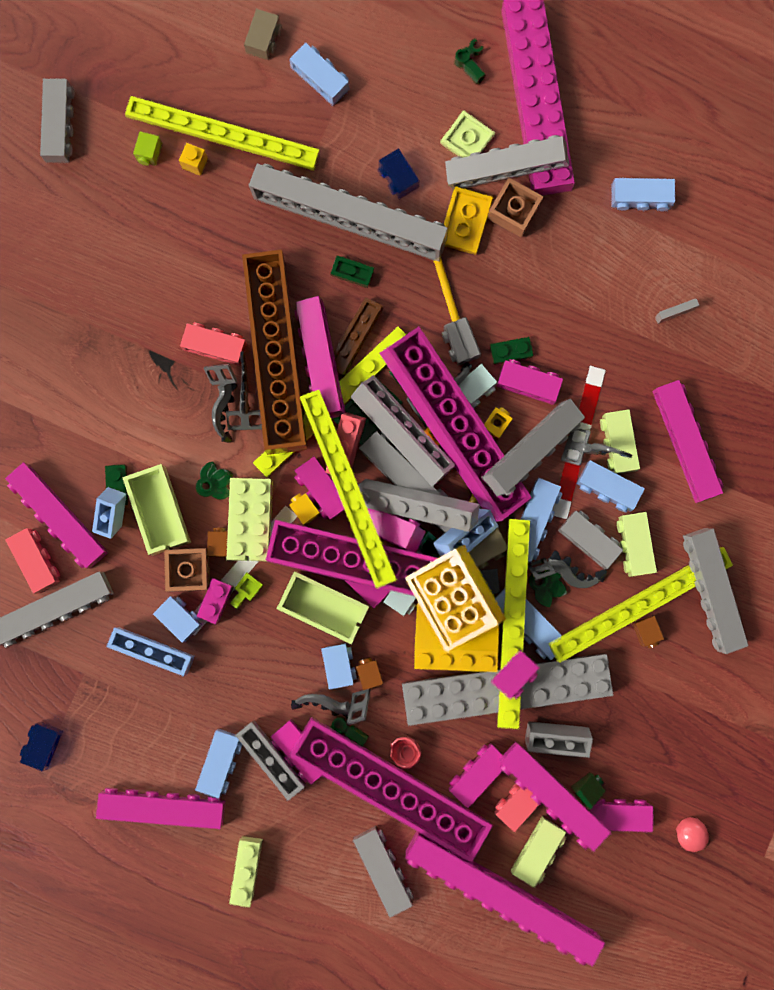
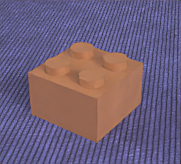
(515, 207)
(186, 570)

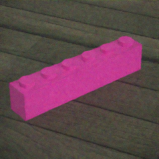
(319, 353)
(687, 441)
(56, 515)
(554, 796)
(160, 809)

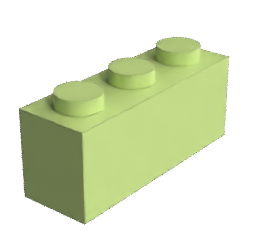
(620, 436)
(636, 544)
(538, 852)
(245, 871)

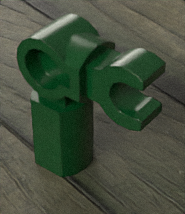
(463, 59)
(340, 725)

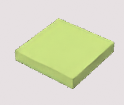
(467, 136)

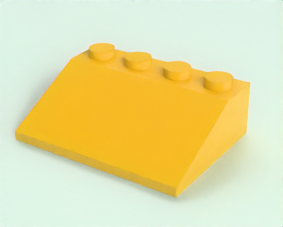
(455, 598)
(473, 655)

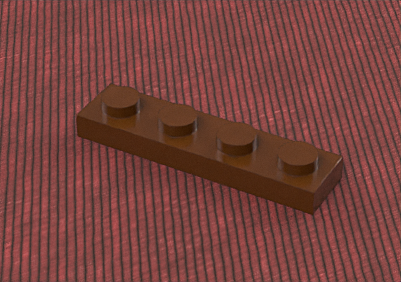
(356, 334)

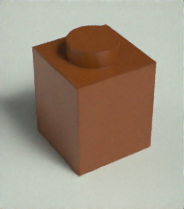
(217, 543)
(648, 632)
(369, 673)

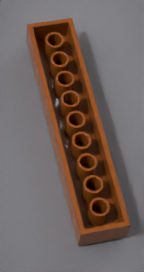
(274, 352)

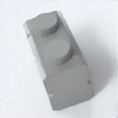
(462, 341)

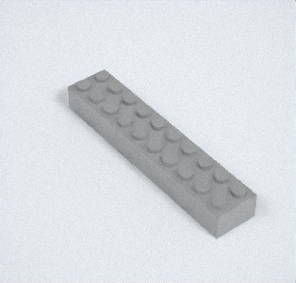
(348, 212)
(475, 695)

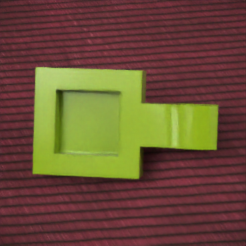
(247, 588)

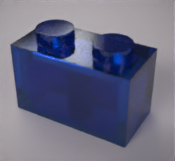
(398, 174)
(40, 746)

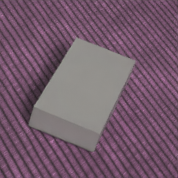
(677, 311)

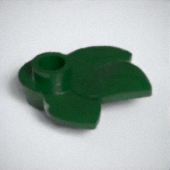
(216, 480)
(549, 588)

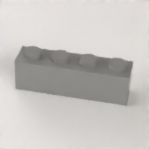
(56, 120)
(270, 760)
(383, 871)

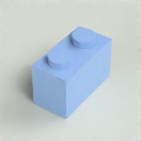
(109, 512)
(178, 618)
(338, 666)

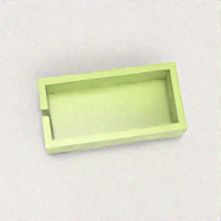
(156, 509)
(249, 519)
(322, 607)

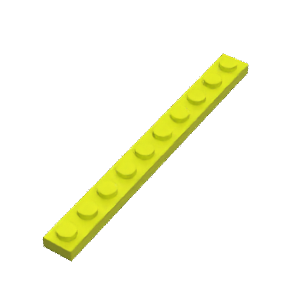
(222, 133)
(369, 366)
(347, 489)
(514, 612)
(626, 612)

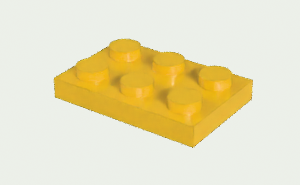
(466, 219)

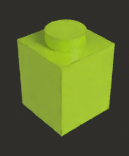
(147, 148)

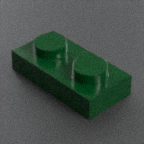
(352, 271)
(512, 349)
(114, 478)

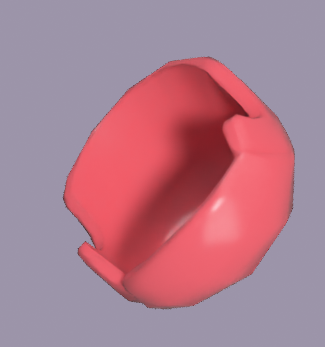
(405, 752)
(692, 834)

